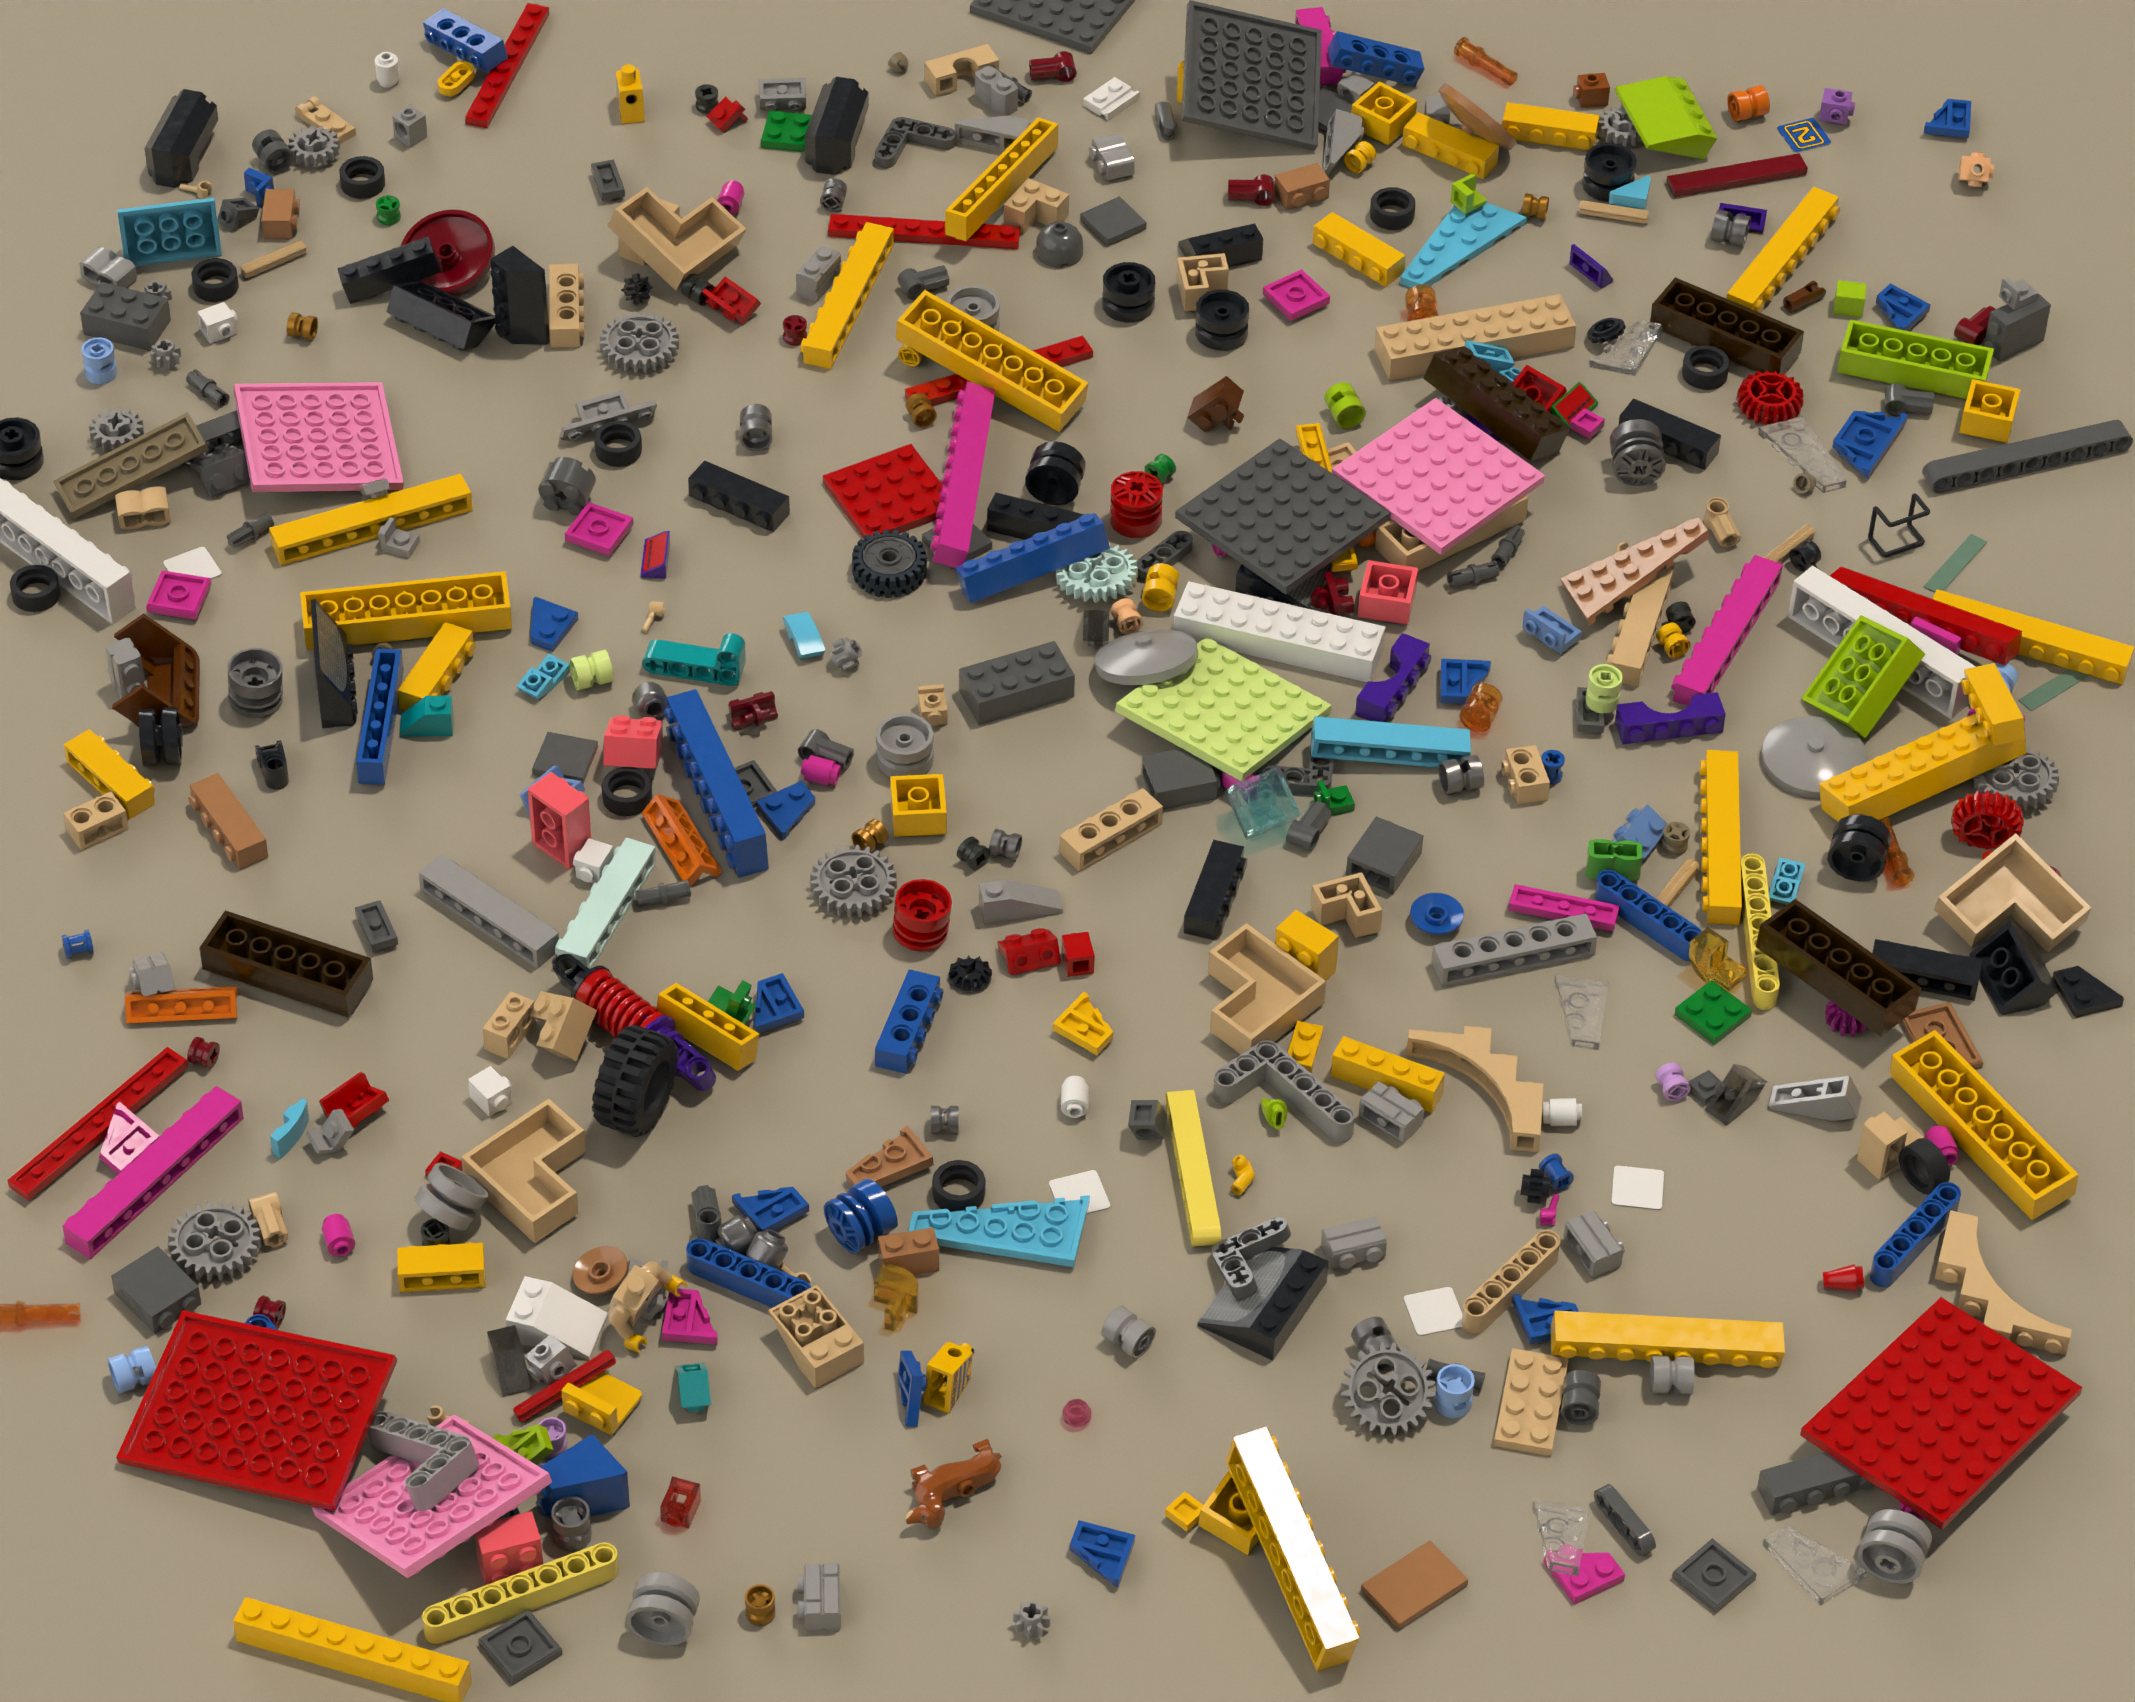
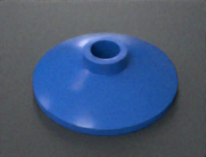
(1437, 913)

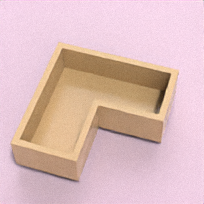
(674, 244)
(2016, 885)
(1268, 990)
(521, 1165)

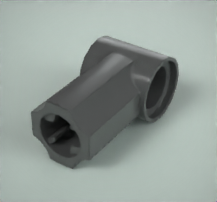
(916, 282)
(1900, 400)
(819, 744)
(1307, 830)
(706, 1212)

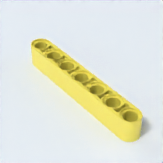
(1756, 910)
(1193, 1168)
(531, 1583)

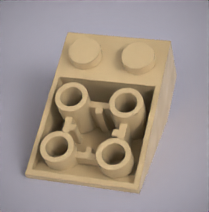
(817, 1336)

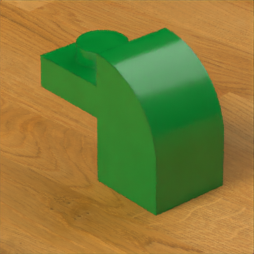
(734, 1004)

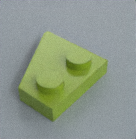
(529, 1443)

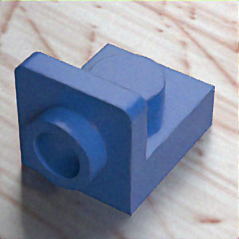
(257, 183)

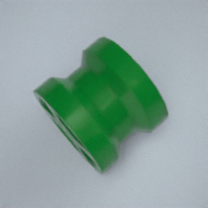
(388, 210)
(1161, 467)

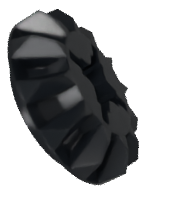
(1606, 330)
(974, 981)

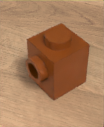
(1592, 90)

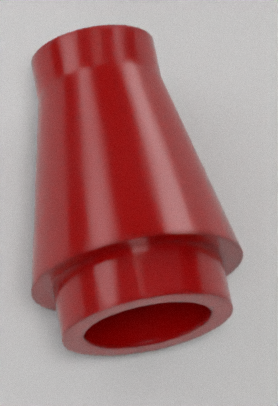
(1845, 1278)

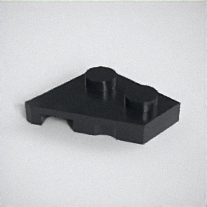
(2084, 992)

